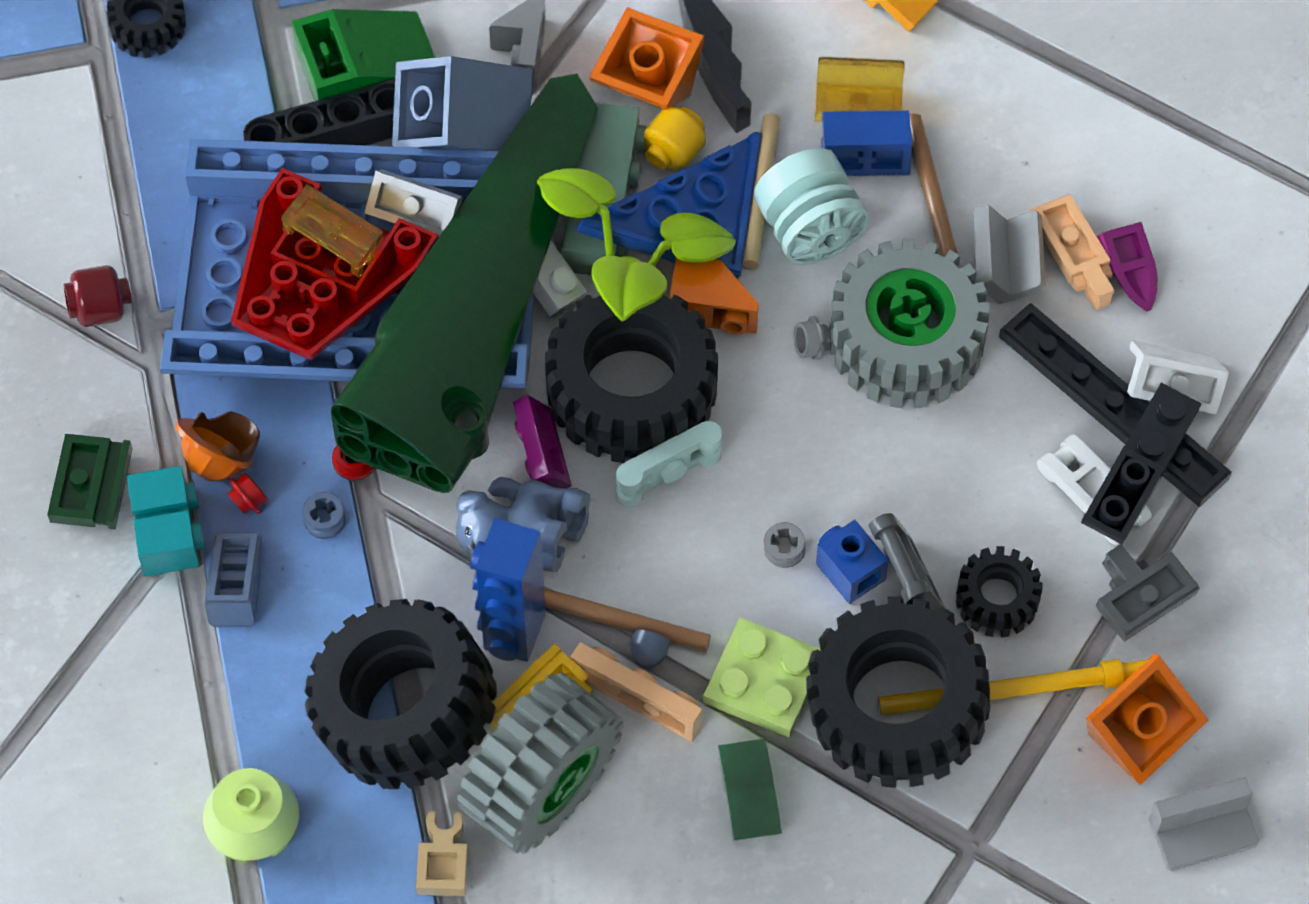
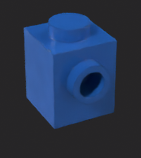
(851, 560)

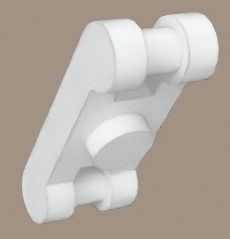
(1084, 482)

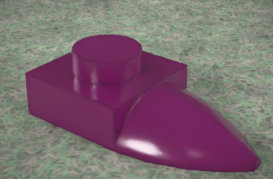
(1132, 263)

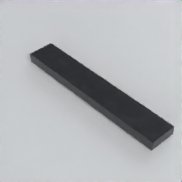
(1106, 397)

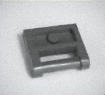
(905, 560)

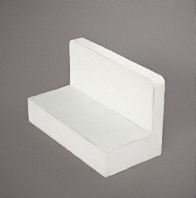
(1187, 372)

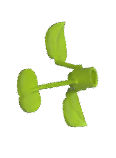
(626, 281)

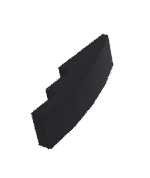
(717, 63)

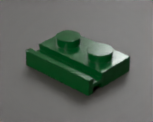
(89, 481)

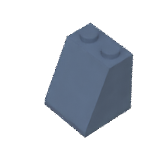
(458, 103)

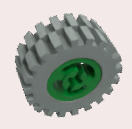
(912, 358)
(540, 762)

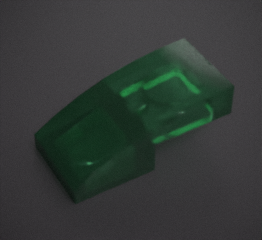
(749, 789)

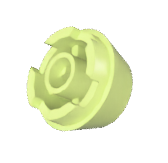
(251, 815)

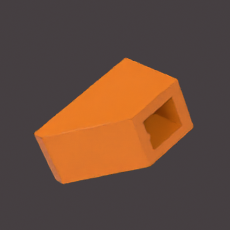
(716, 296)

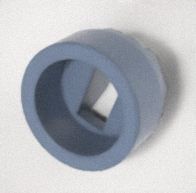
(648, 648)

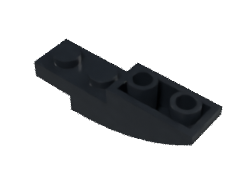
(1141, 464)

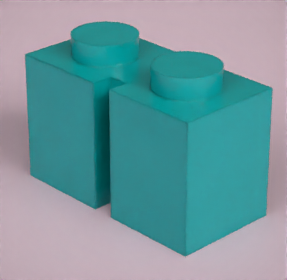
(163, 520)

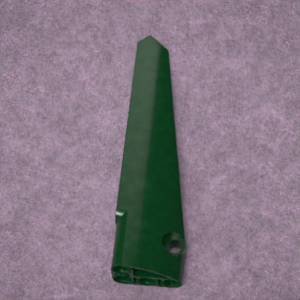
(449, 335)

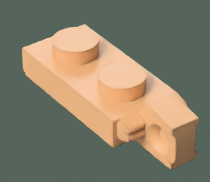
(1077, 250)

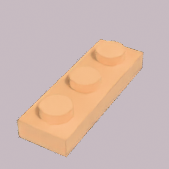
(639, 691)

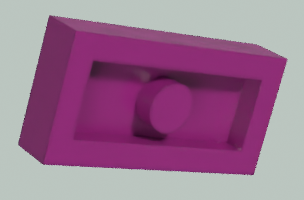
(541, 442)

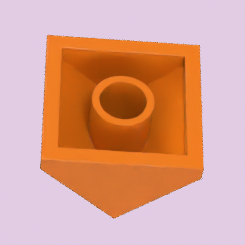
(649, 60)
(1145, 720)

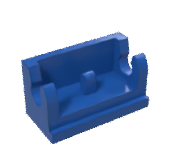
(869, 141)

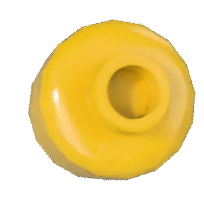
(674, 138)

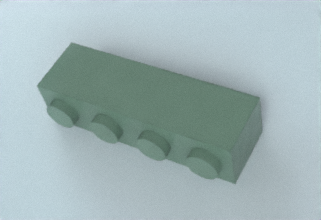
(611, 154)

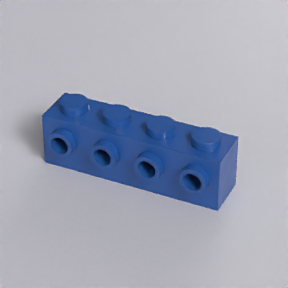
(509, 590)

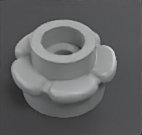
(811, 338)

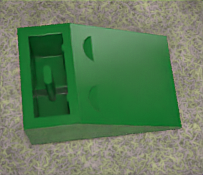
(356, 47)

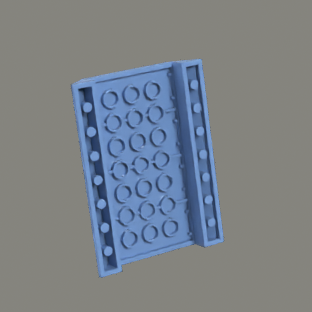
(224, 198)

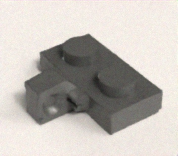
(1142, 591)

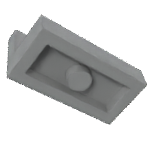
(412, 201)
(1009, 253)
(1204, 824)

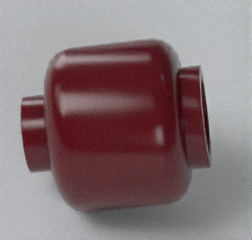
(96, 295)

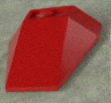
(303, 292)

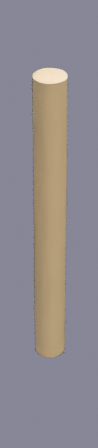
(756, 223)

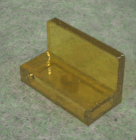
(858, 85)

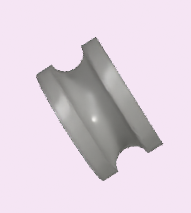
(796, 538)

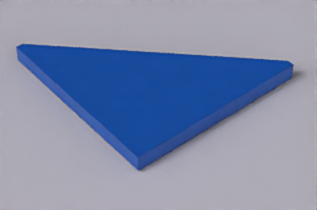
(713, 188)

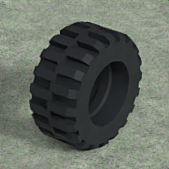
(625, 423)
(885, 636)
(432, 732)

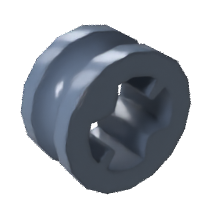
(321, 501)

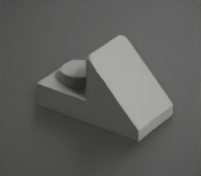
(522, 34)

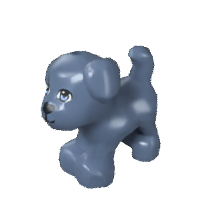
(534, 506)

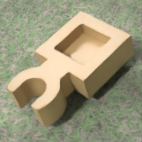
(443, 862)

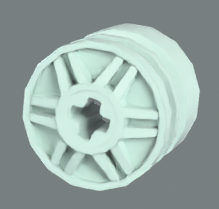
(811, 206)

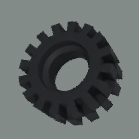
(146, 36)
(998, 567)

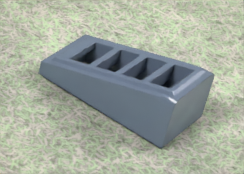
(233, 606)

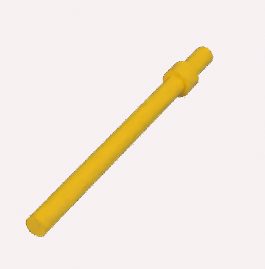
(1108, 674)

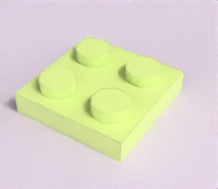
(761, 677)

